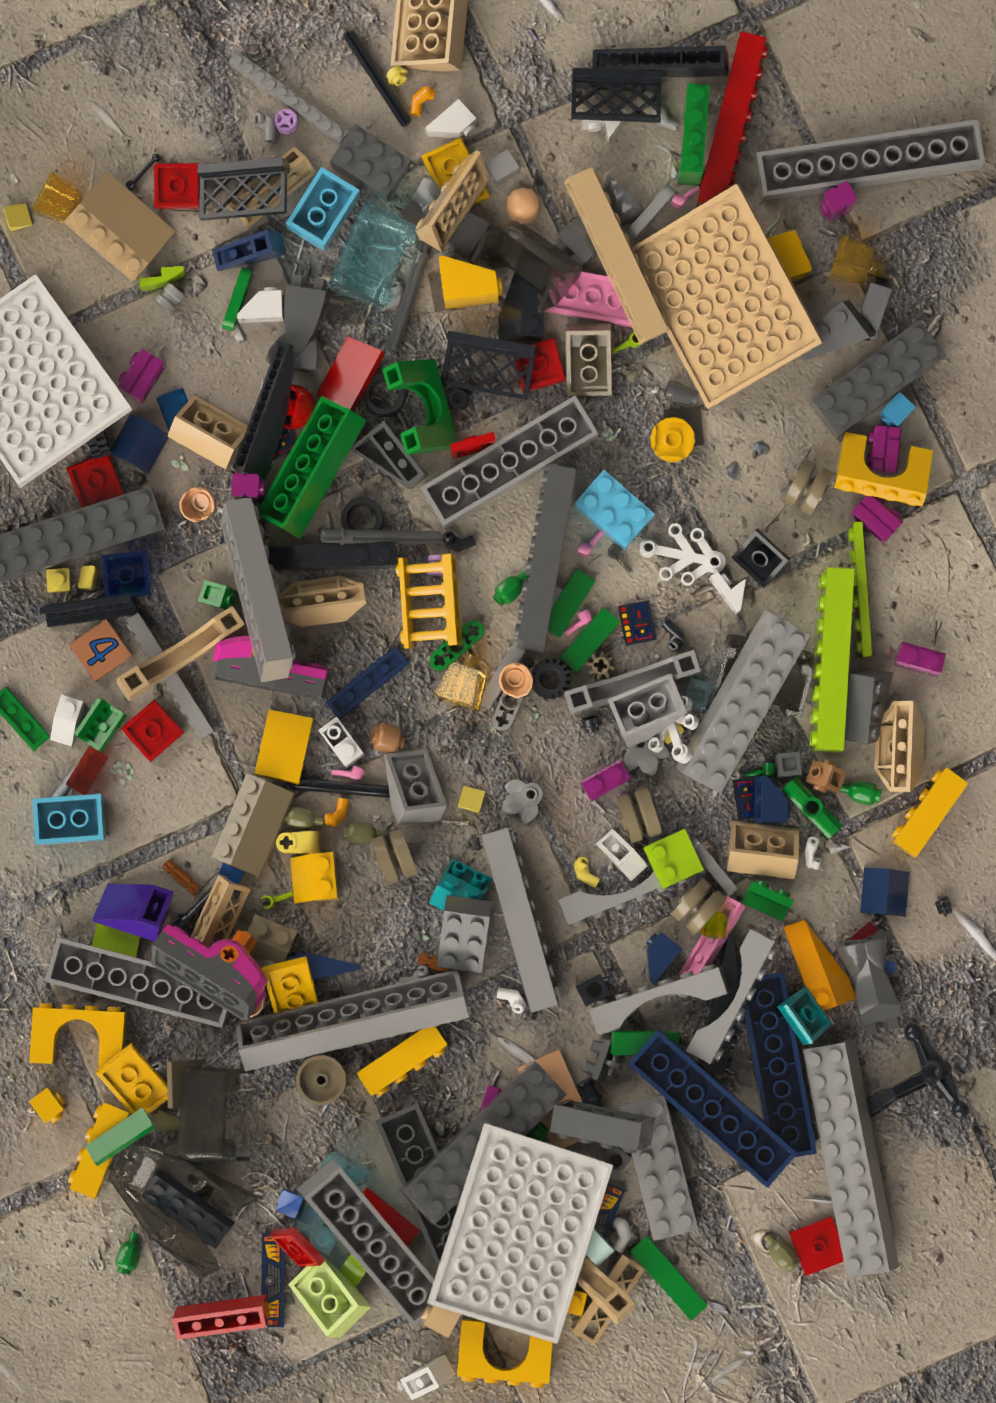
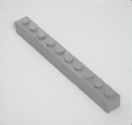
(288, 98)
(173, 682)
(492, 687)

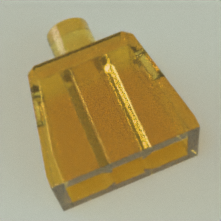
(56, 199)
(854, 262)
(463, 684)

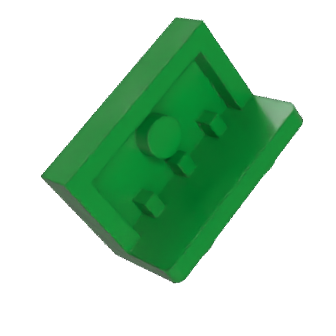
(100, 724)
(766, 900)

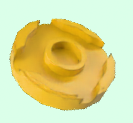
(679, 439)

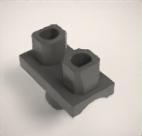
(606, 1061)

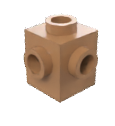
(821, 775)

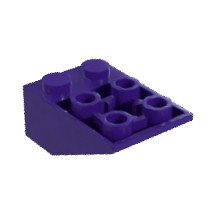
(135, 909)

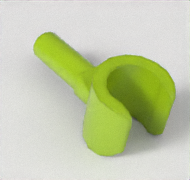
(626, 344)
(278, 898)

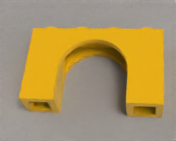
(856, 477)
(49, 1020)
(474, 1364)

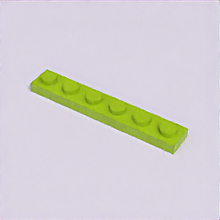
(860, 600)

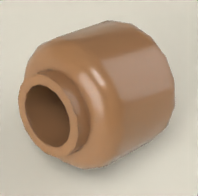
(387, 738)

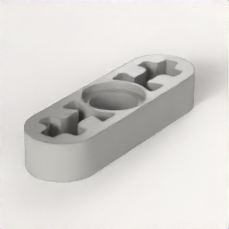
(651, 212)
(510, 718)
(714, 869)

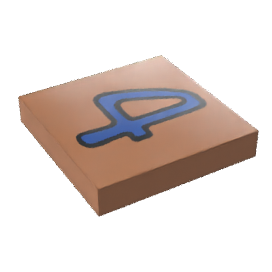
(100, 650)

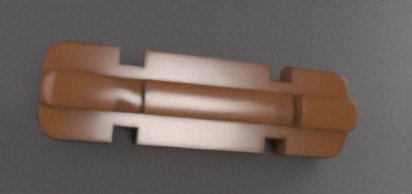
(181, 877)
(424, 959)

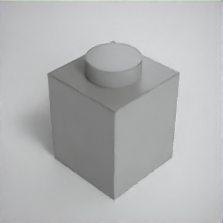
(502, 168)

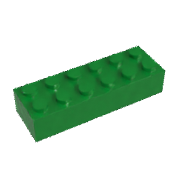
(311, 467)

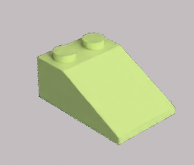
(329, 1298)

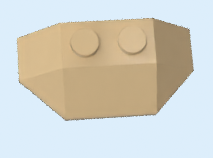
(322, 601)
(900, 747)

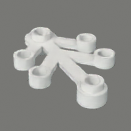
(685, 555)
(680, 751)

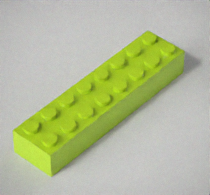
(833, 660)

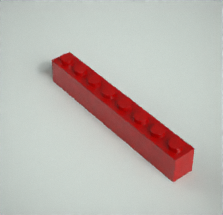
(732, 116)

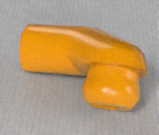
(420, 97)
(339, 815)

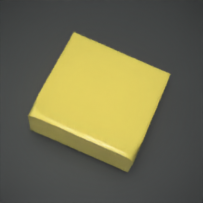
(17, 216)
(88, 578)
(471, 799)

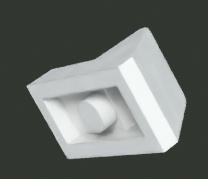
(611, 127)
(733, 596)

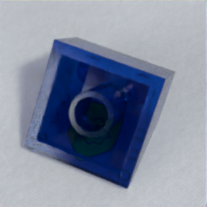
(127, 574)

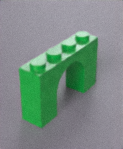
(694, 134)
(425, 381)

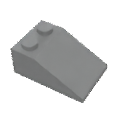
(647, 709)
(414, 787)

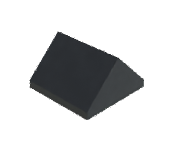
(760, 558)

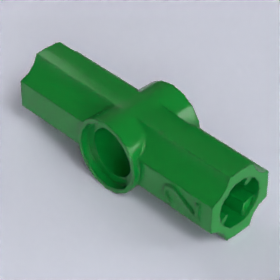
(822, 818)

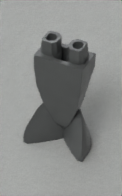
(468, 233)
(575, 235)
(302, 317)
(873, 990)

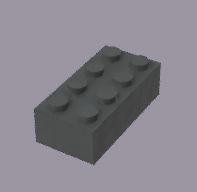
(602, 1125)

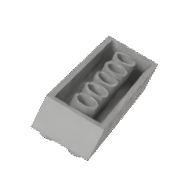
(662, 1174)

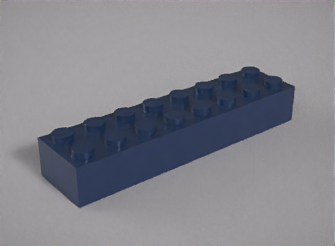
(778, 1065)
(713, 1108)

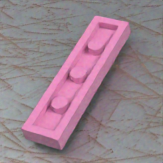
(707, 949)

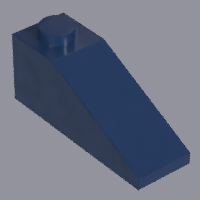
(249, 250)
(323, 966)

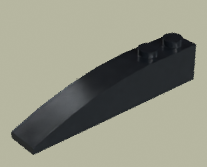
(672, 61)
(268, 416)
(333, 557)
(722, 1003)

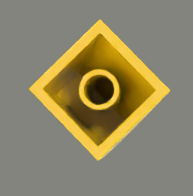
(791, 254)
(467, 284)
(314, 877)

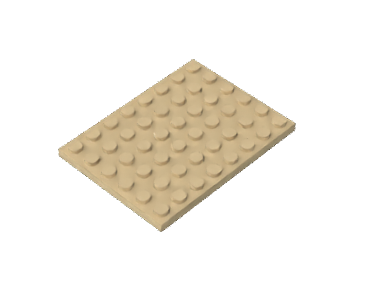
(725, 296)

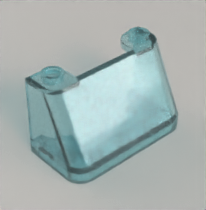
(371, 256)
(310, 1223)

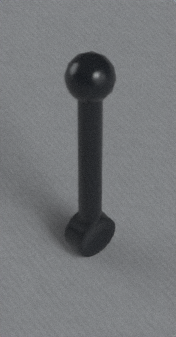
(131, 184)

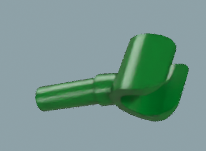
(768, 770)

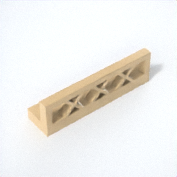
(299, 173)
(217, 904)
(592, 1307)

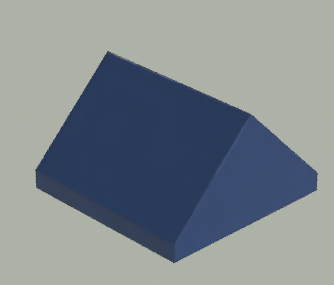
(139, 443)
(884, 892)

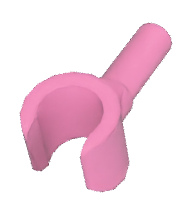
(679, 201)
(585, 549)
(585, 618)
(356, 773)

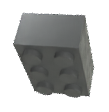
(370, 163)
(464, 934)

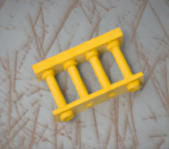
(449, 611)

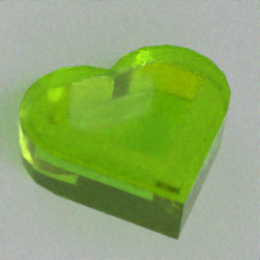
(716, 926)

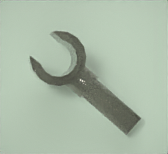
(614, 552)

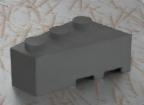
(839, 329)
(386, 452)
(866, 704)

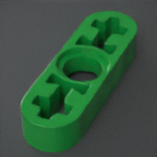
(237, 299)
(465, 629)

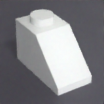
(452, 122)
(263, 307)
(66, 720)
(621, 854)
(428, 1377)

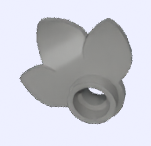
(644, 758)
(520, 802)

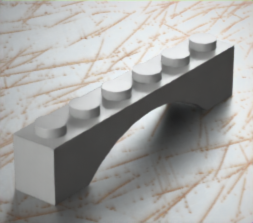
(598, 693)
(583, 905)
(754, 953)
(705, 985)

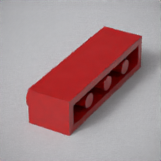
(221, 1317)

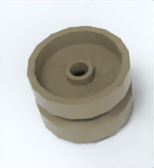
(808, 487)
(636, 815)
(392, 857)
(697, 905)
(321, 1066)

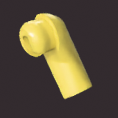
(583, 874)

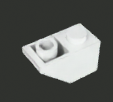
(341, 742)

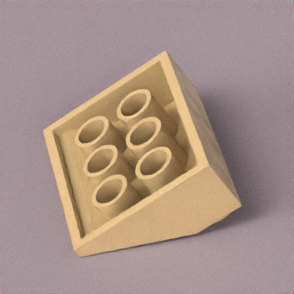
(429, 34)
(453, 202)
(119, 226)

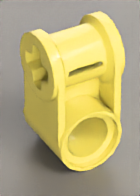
(303, 842)

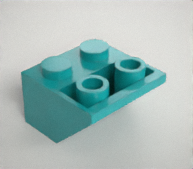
(460, 881)

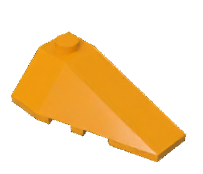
(818, 967)

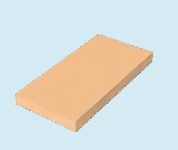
(556, 1068)

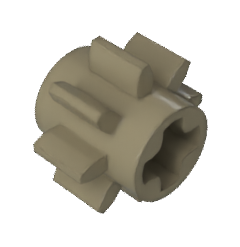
(595, 669)

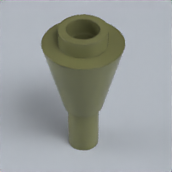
(165, 1122)

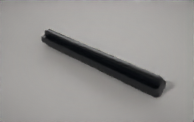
(377, 78)
(342, 787)

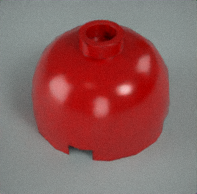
(299, 408)

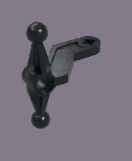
(942, 1083)

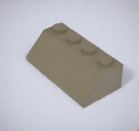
(253, 825)

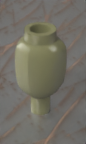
(302, 819)
(361, 833)
(782, 1253)

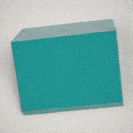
(805, 1016)

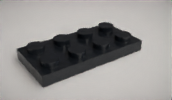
(187, 1209)

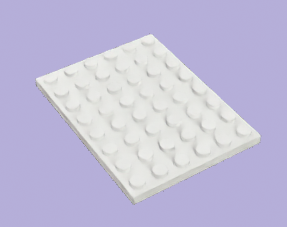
(49, 385)
(520, 1233)

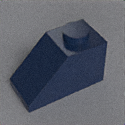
(770, 802)
(660, 955)

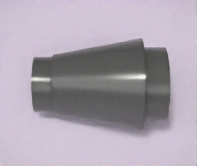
(680, 393)

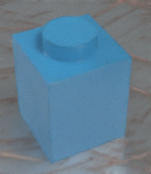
(896, 411)

